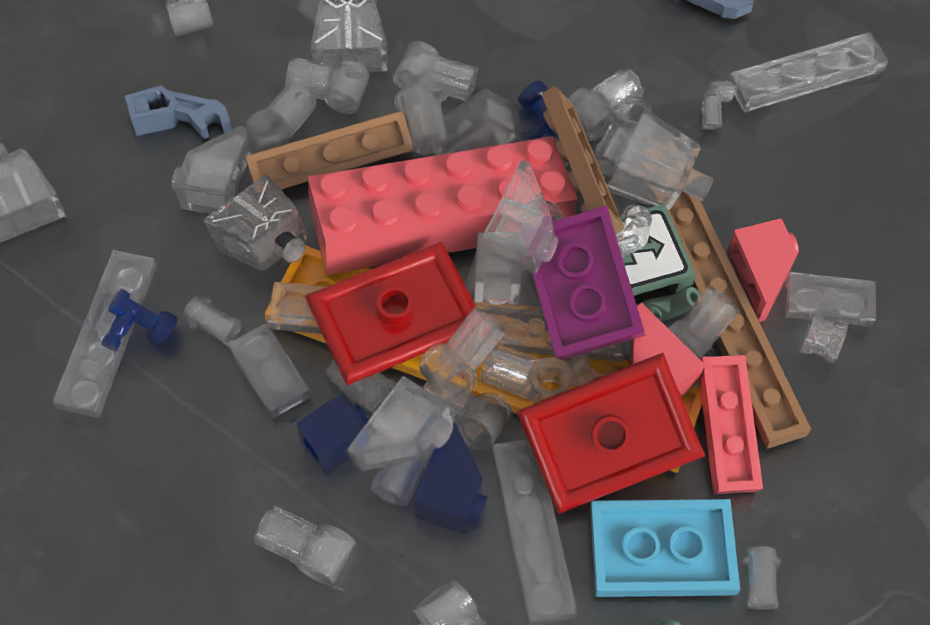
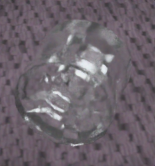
(824, 338)

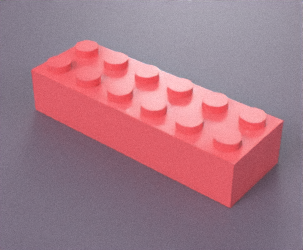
(407, 205)

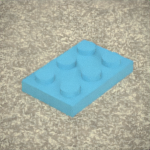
(663, 548)

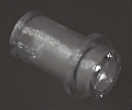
(212, 320)
(762, 577)

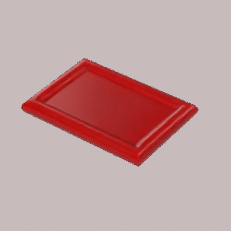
(391, 312)
(610, 433)

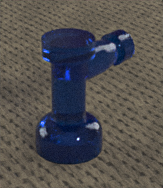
(532, 100)
(128, 311)

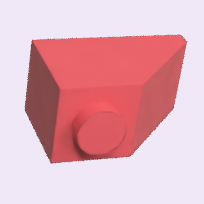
(762, 262)
(681, 360)

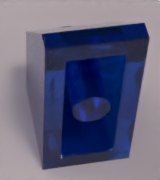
(451, 487)

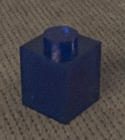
(331, 431)

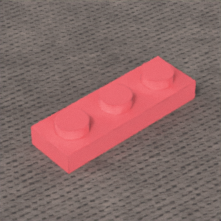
(730, 425)

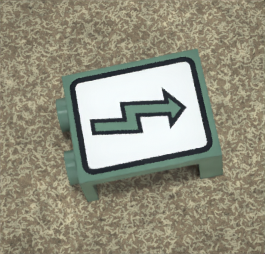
(661, 260)

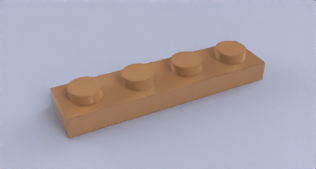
(332, 151)
(577, 151)

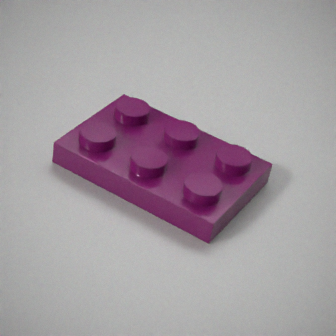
(587, 287)

